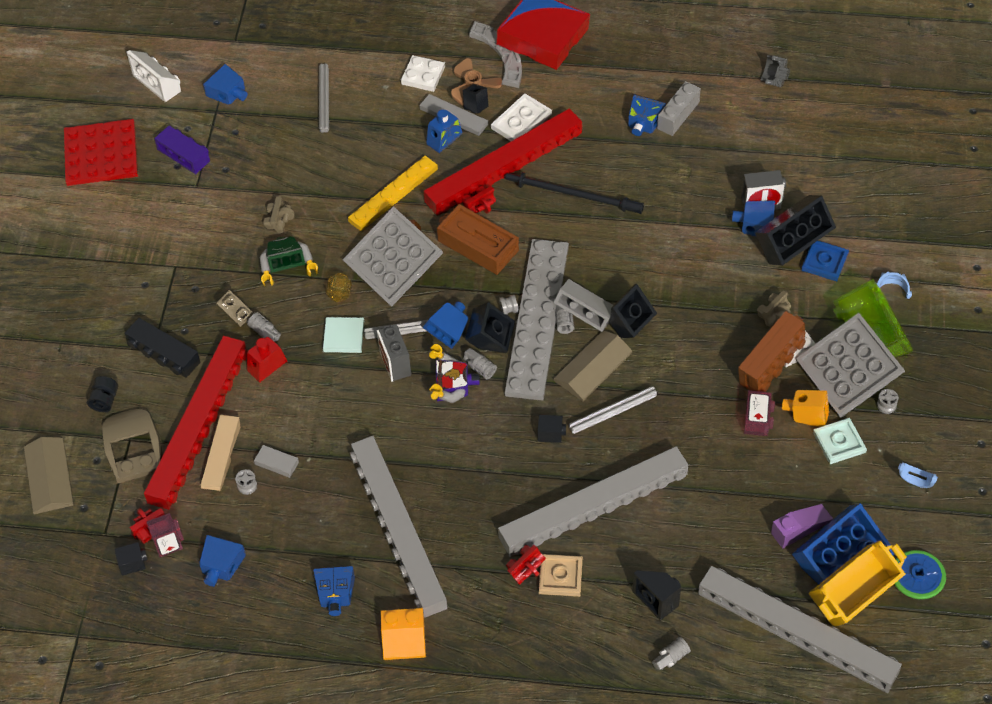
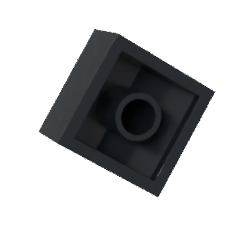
(631, 313)
(490, 329)
(657, 591)

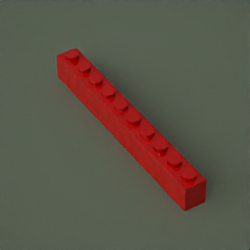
(502, 161)
(195, 423)

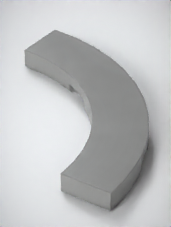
(510, 59)

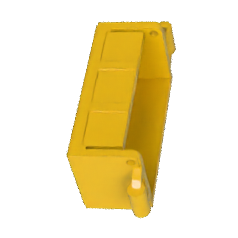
(858, 582)

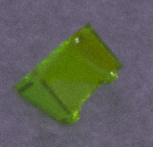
(877, 312)

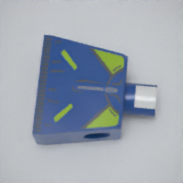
(644, 115)
(443, 130)

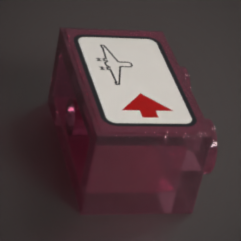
(758, 413)
(165, 534)

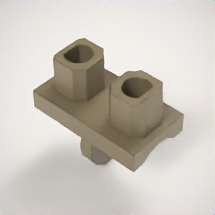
(279, 213)
(777, 306)
(234, 308)

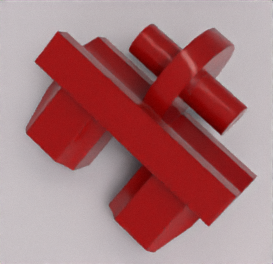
(481, 201)
(140, 528)
(526, 565)

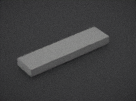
(467, 120)

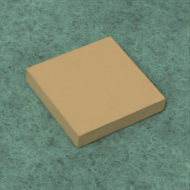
(561, 575)

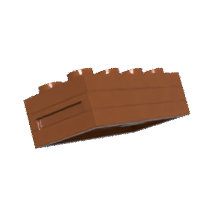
(477, 239)
(772, 353)

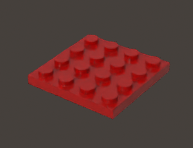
(100, 152)

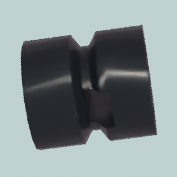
(102, 394)

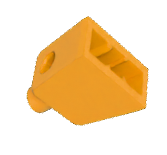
(808, 407)

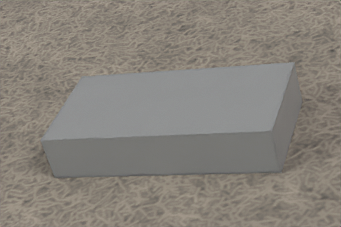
(276, 461)

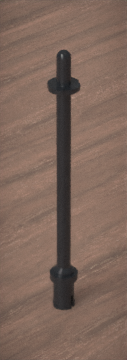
(623, 204)

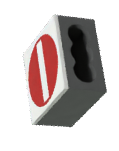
(763, 187)
(394, 352)

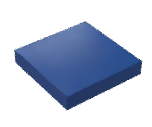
(825, 260)

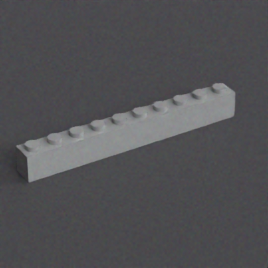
(593, 501)
(399, 527)
(800, 629)

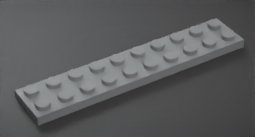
(536, 320)

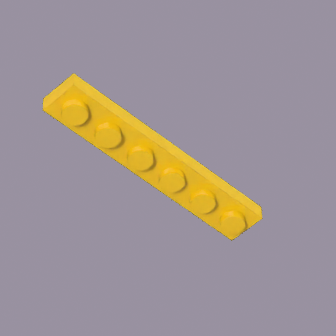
(392, 193)

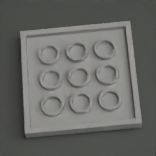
(392, 256)
(850, 364)

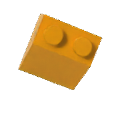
(403, 634)

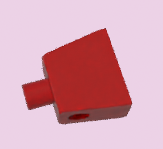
(264, 358)

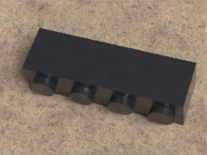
(162, 348)

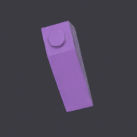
(799, 524)

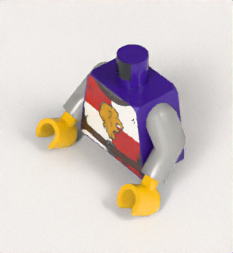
(451, 377)

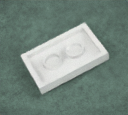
(521, 118)

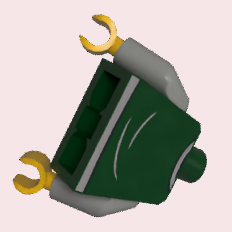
(285, 254)

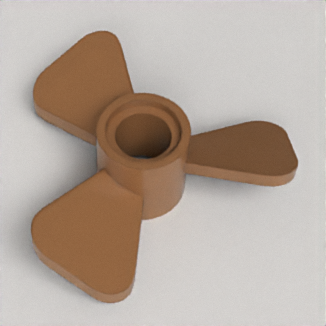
(465, 71)

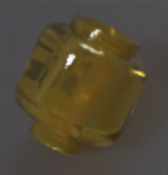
(339, 287)

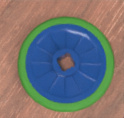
(925, 585)

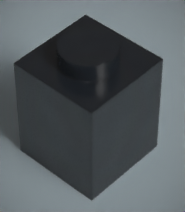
(475, 98)
(551, 428)
(131, 558)

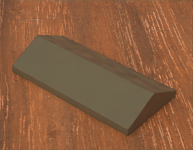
(593, 365)
(48, 474)

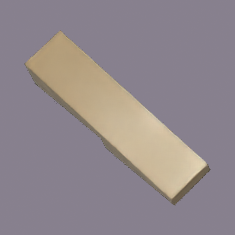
(221, 449)

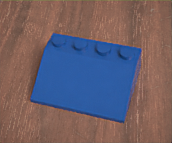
(838, 542)

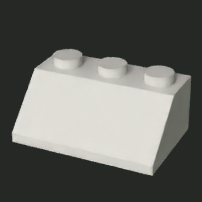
(153, 75)

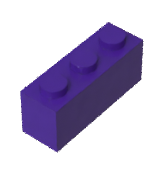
(182, 149)

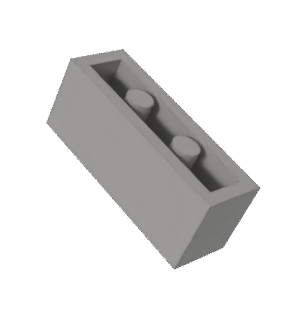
(678, 108)
(584, 305)

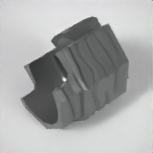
(775, 71)

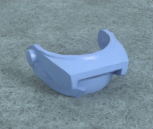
(895, 278)
(904, 469)

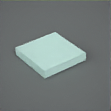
(343, 335)
(839, 441)

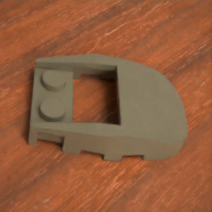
(128, 425)

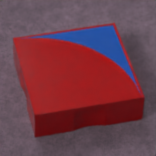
(543, 30)

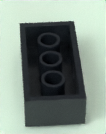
(795, 230)

